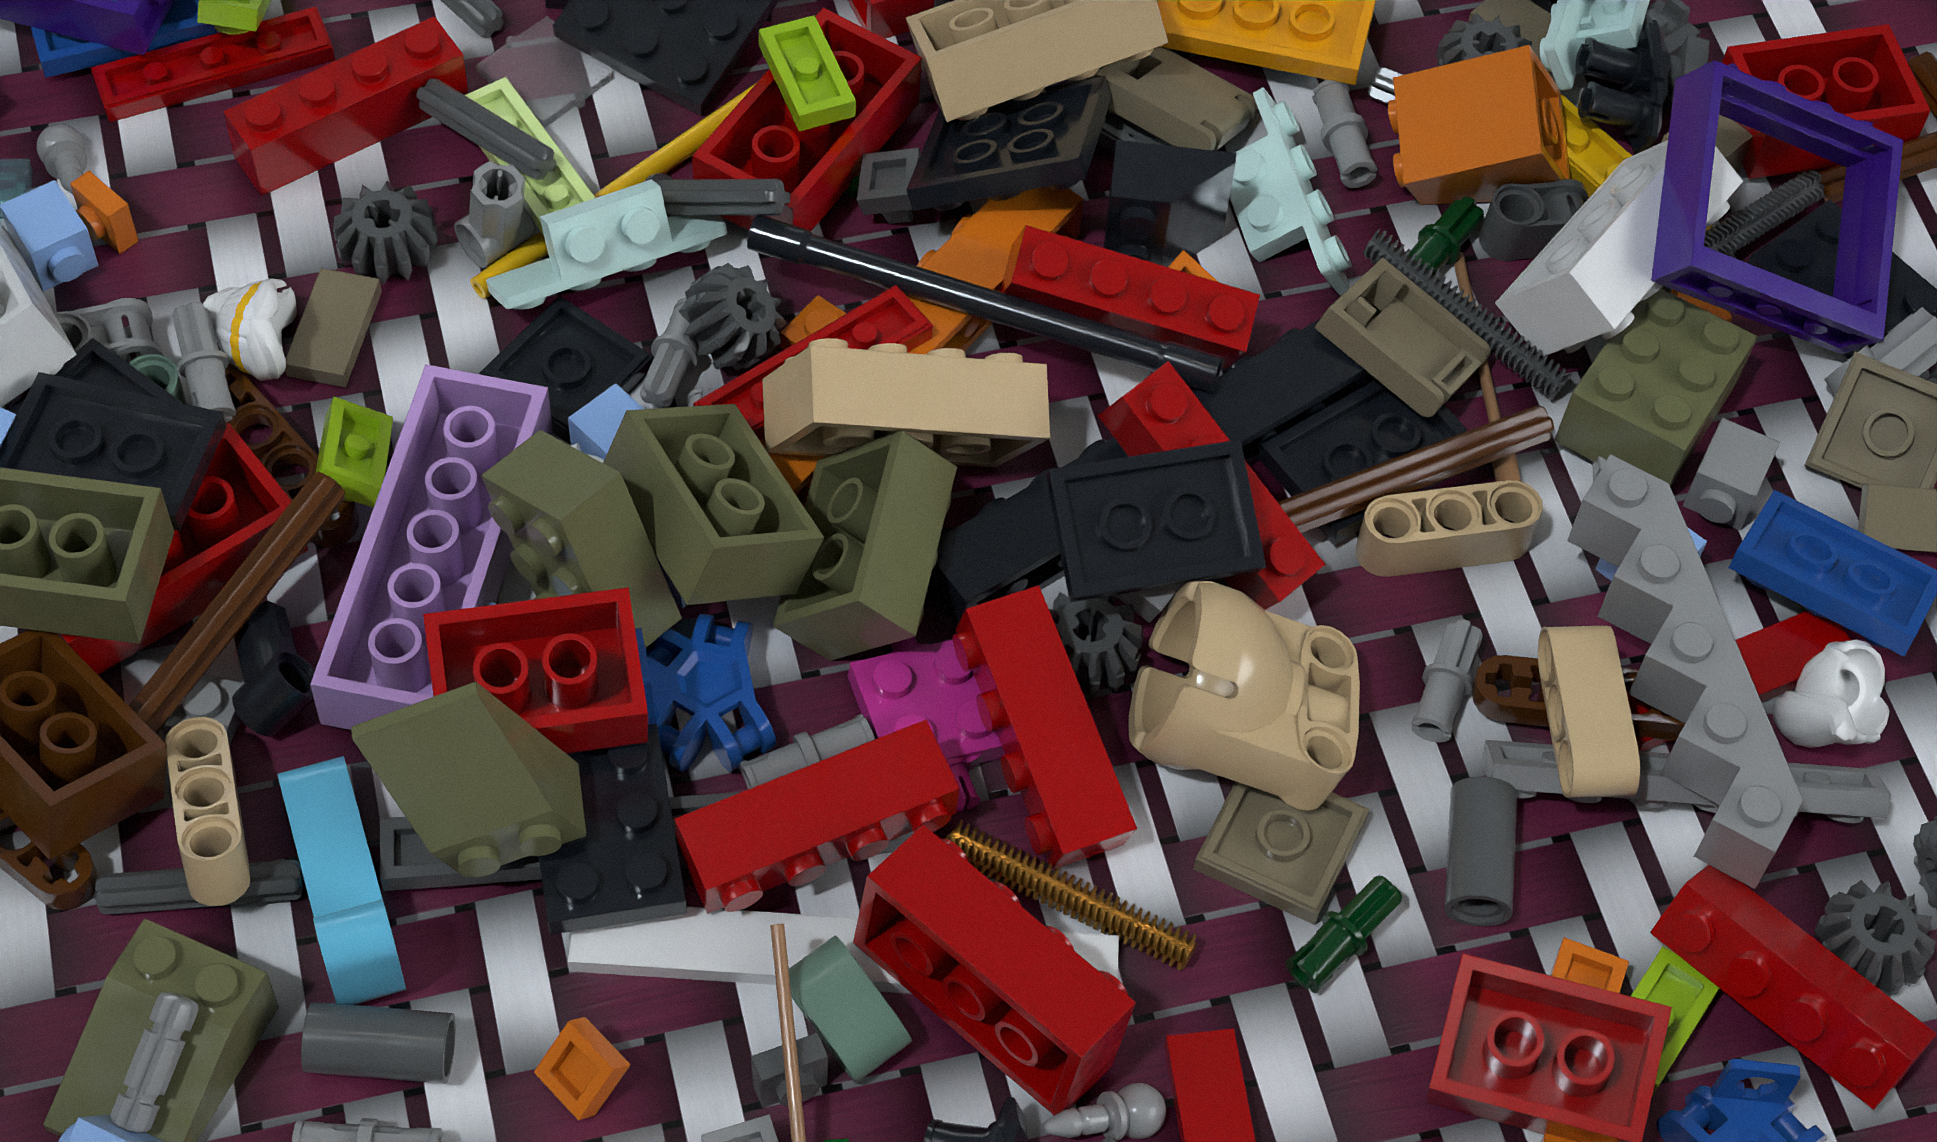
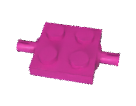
(927, 684)

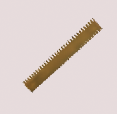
(1074, 898)

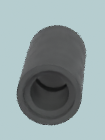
(1481, 851)
(378, 1042)

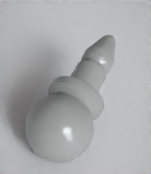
(62, 153)
(1132, 1111)

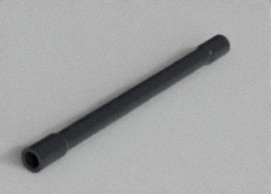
(801, 246)

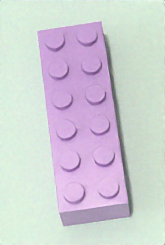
(425, 542)

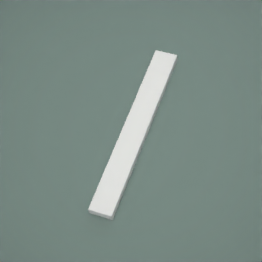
(740, 949)

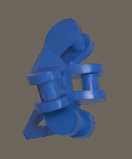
(706, 681)
(1741, 1112)

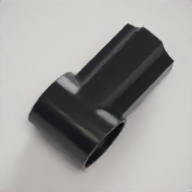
(272, 671)

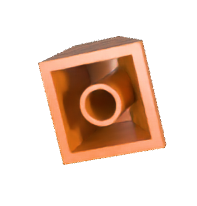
(1478, 127)

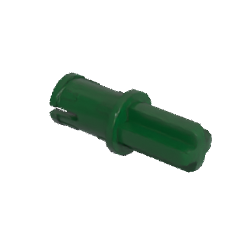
(1441, 241)
(1343, 934)

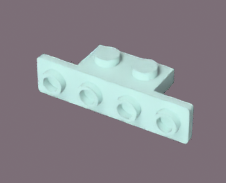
(1575, 20)
(1277, 199)
(600, 239)

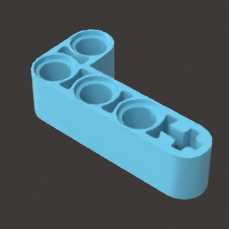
(341, 882)

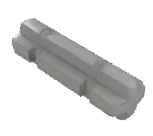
(154, 1062)

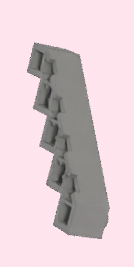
(1690, 667)

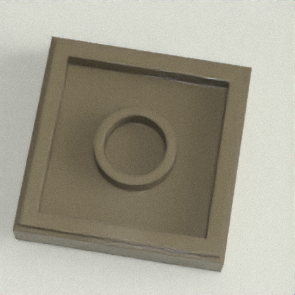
(1879, 428)
(1281, 851)

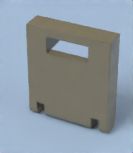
(1178, 100)
(1410, 345)

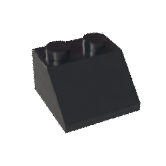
(1166, 200)

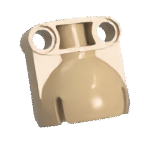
(1259, 700)

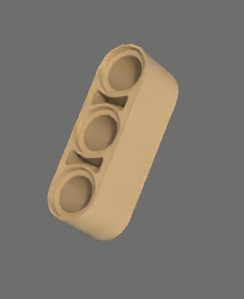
(1471, 510)
(1588, 711)
(207, 811)

